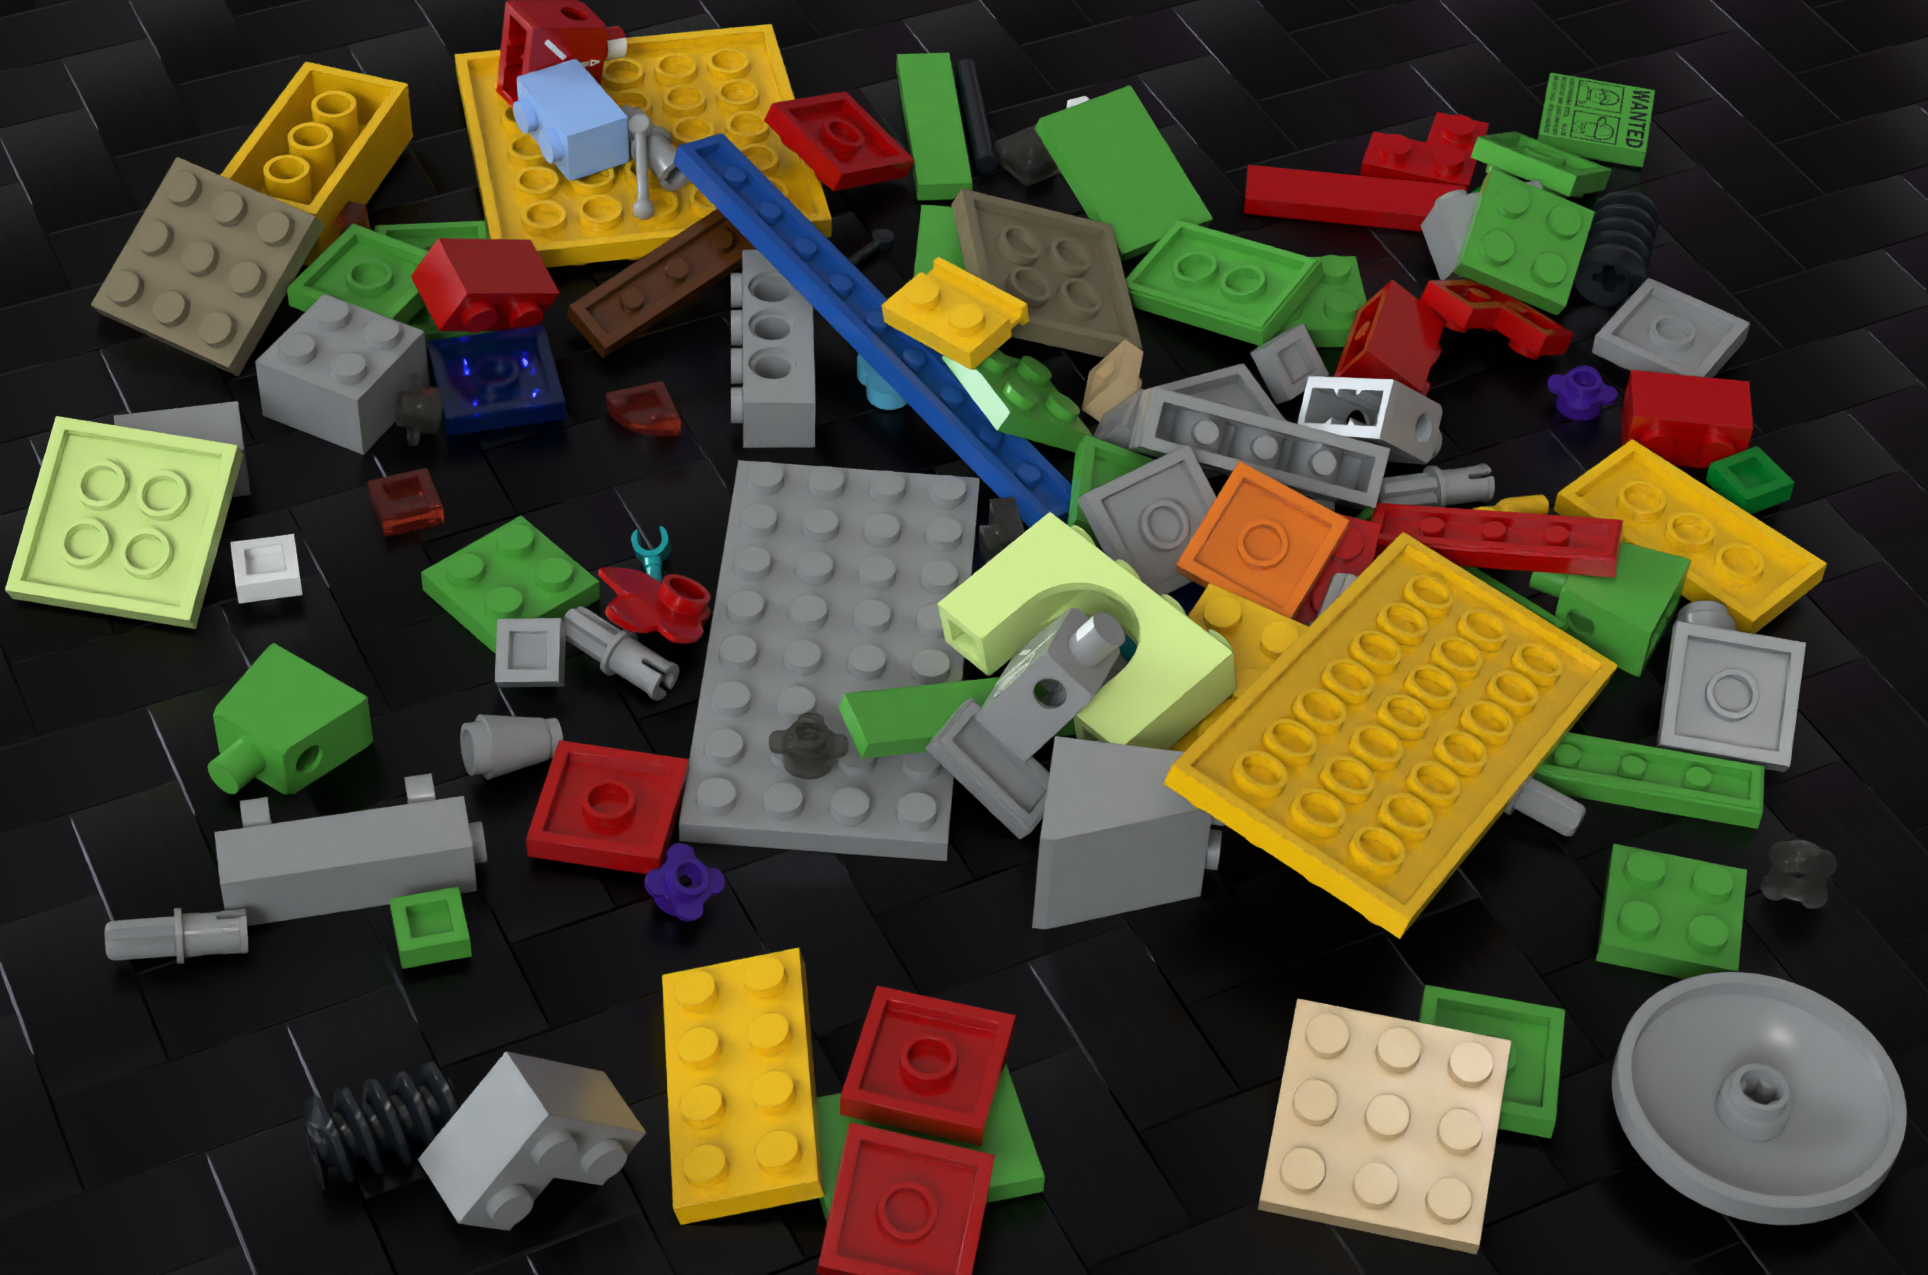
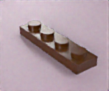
(659, 283)

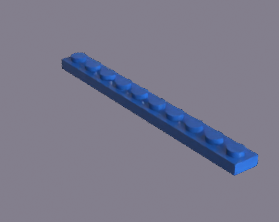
(854, 310)

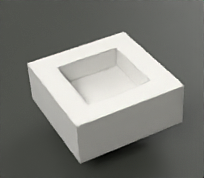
(266, 568)

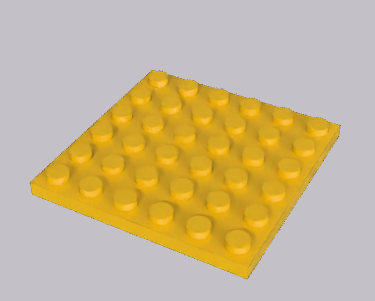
(682, 82)

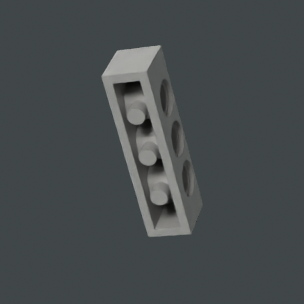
(774, 359)
(1290, 453)

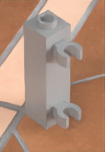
(347, 857)

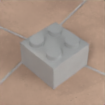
(340, 373)

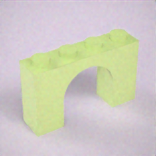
(1053, 567)

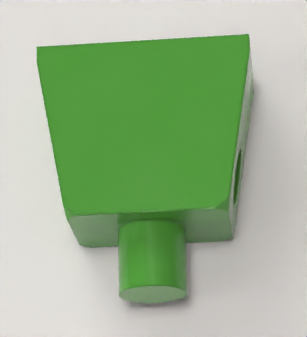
(1623, 613)
(286, 725)

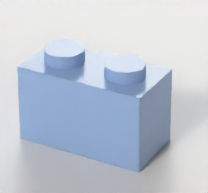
(572, 119)

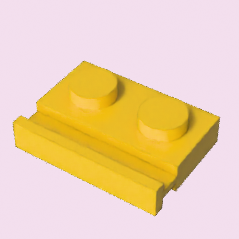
(955, 313)

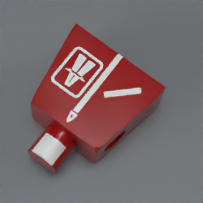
(551, 33)

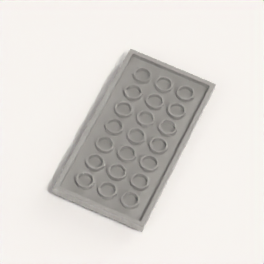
(816, 598)

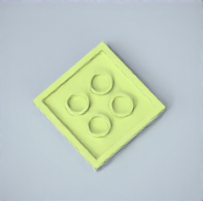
(125, 522)

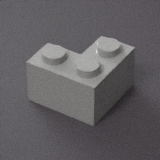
(521, 1131)

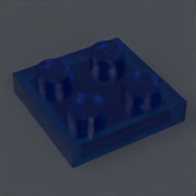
(496, 380)

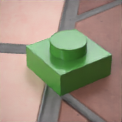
(430, 927)

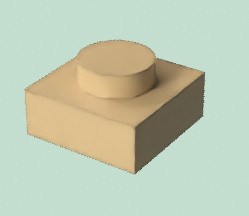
(1113, 380)

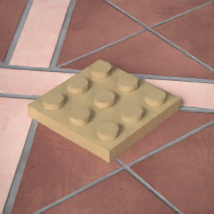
(1386, 1126)

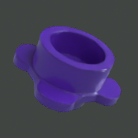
(1581, 393)
(675, 898)

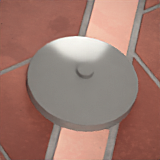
(1758, 1098)

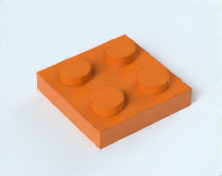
(1263, 542)

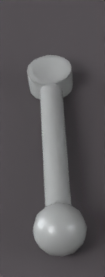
(640, 128)

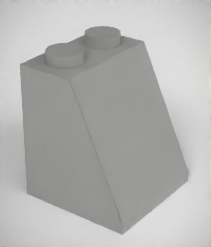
(1117, 834)

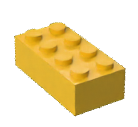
(326, 144)

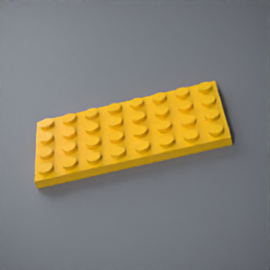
(1393, 732)

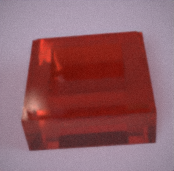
(405, 502)

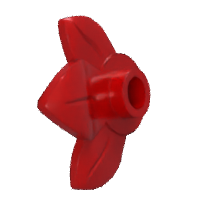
(645, 605)

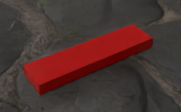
(1340, 197)
(1507, 538)

